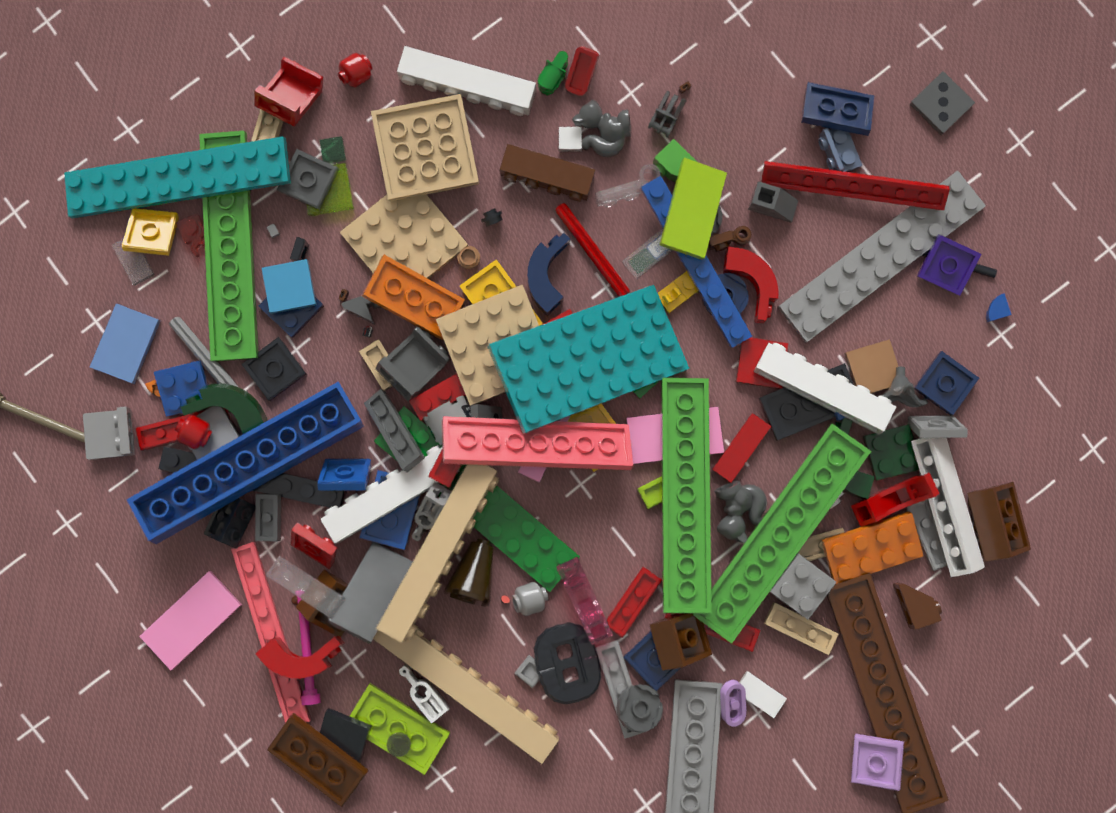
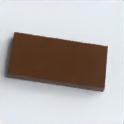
(317, 759)

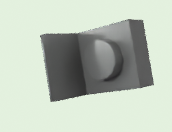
(360, 307)

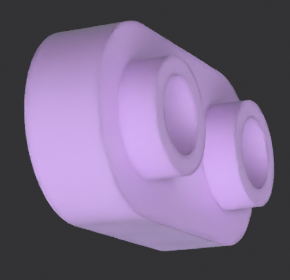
(733, 699)

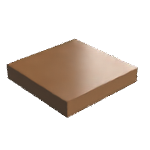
(873, 366)

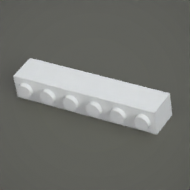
(469, 80)
(824, 388)
(380, 499)
(949, 507)

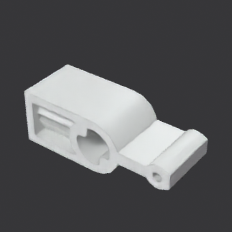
(433, 703)

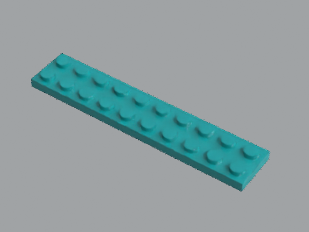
(177, 177)

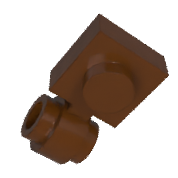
(720, 241)

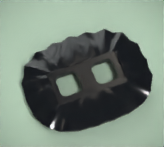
(550, 667)

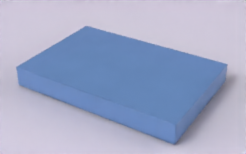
(125, 343)

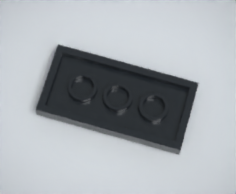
(792, 413)

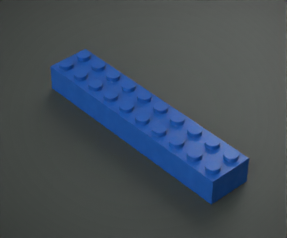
(245, 463)

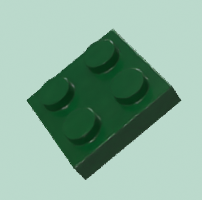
(891, 452)

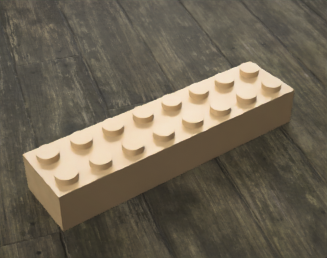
(437, 551)

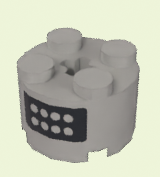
(435, 417)

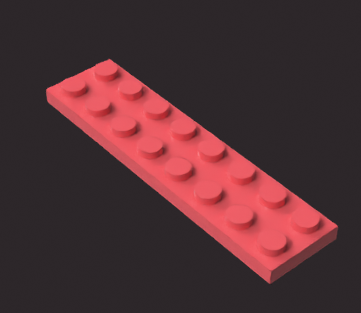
(553, 445)

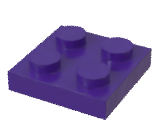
(949, 264)

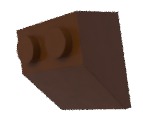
(314, 615)
(680, 640)

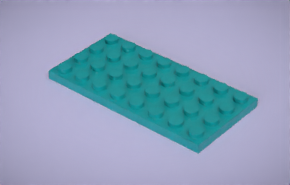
(587, 358)

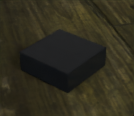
(299, 250)

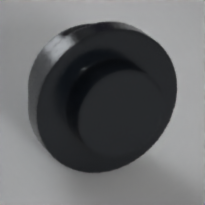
(492, 217)

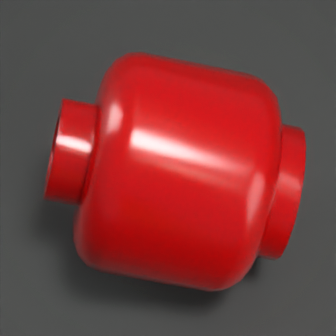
(354, 70)
(193, 432)

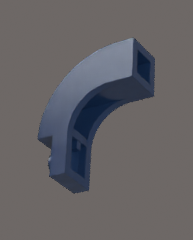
(540, 288)

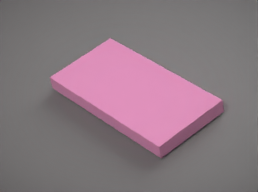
(647, 436)
(190, 620)

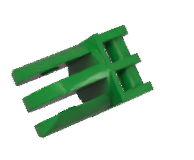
(553, 74)

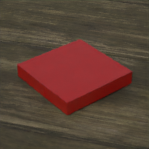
(749, 356)

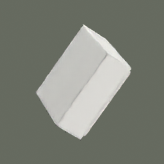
(570, 138)

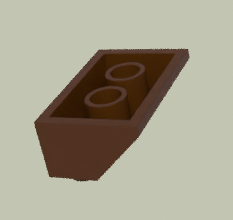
(999, 522)

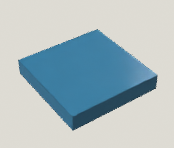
(289, 286)

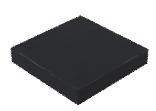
(274, 369)
(346, 733)

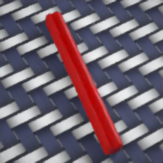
(592, 250)

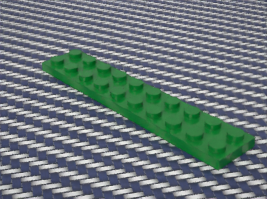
(503, 519)

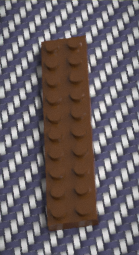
(886, 689)

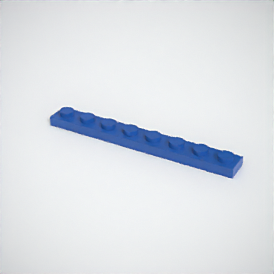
(701, 272)

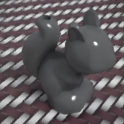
(612, 129)
(738, 500)

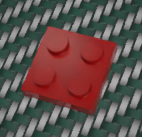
(312, 545)

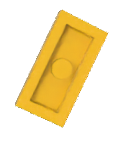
(677, 292)

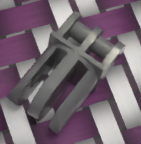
(666, 116)

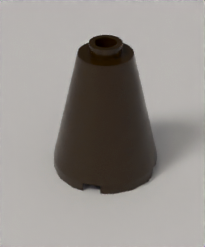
(473, 575)

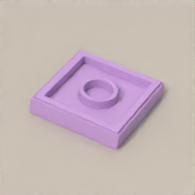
(877, 762)

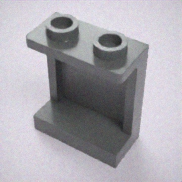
(413, 363)

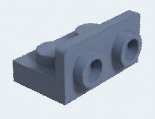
(839, 150)

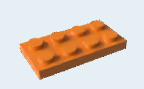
(410, 295)
(872, 547)

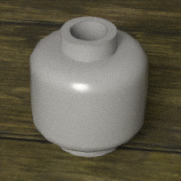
(529, 599)

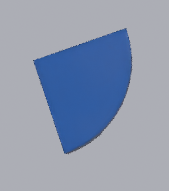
(998, 308)

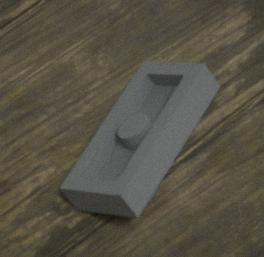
(268, 517)

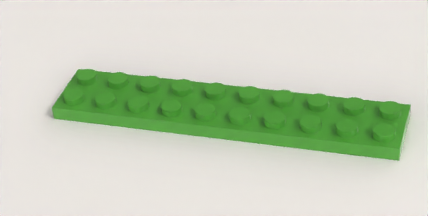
(229, 266)
(686, 496)
(783, 531)

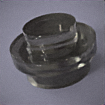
(398, 744)

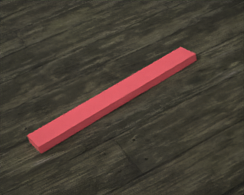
(267, 624)

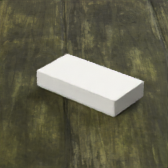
(762, 694)

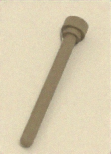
(40, 419)

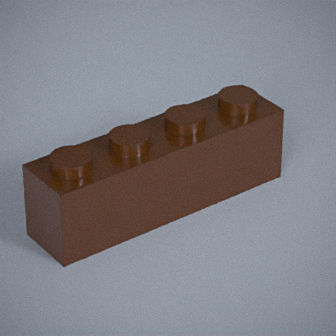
(546, 172)

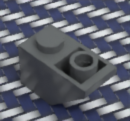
(773, 202)

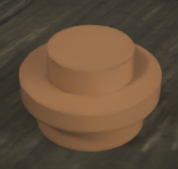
(468, 257)

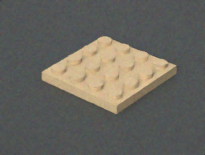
(424, 147)
(406, 231)
(474, 328)

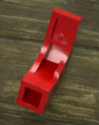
(758, 272)
(894, 499)
(284, 662)

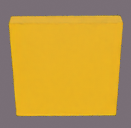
(150, 231)

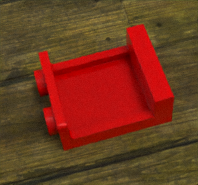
(289, 92)

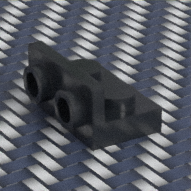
(230, 522)

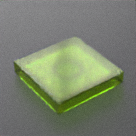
(339, 195)

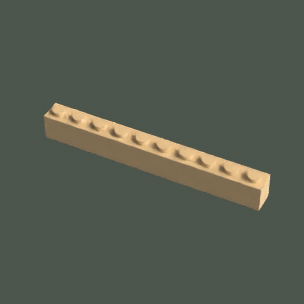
(474, 693)

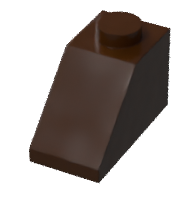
(917, 607)

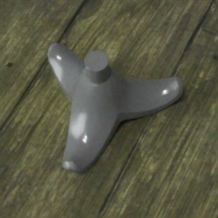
(903, 390)

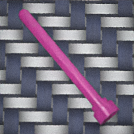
(310, 694)

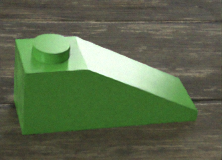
(670, 160)

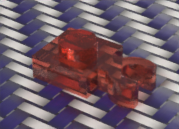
(192, 232)

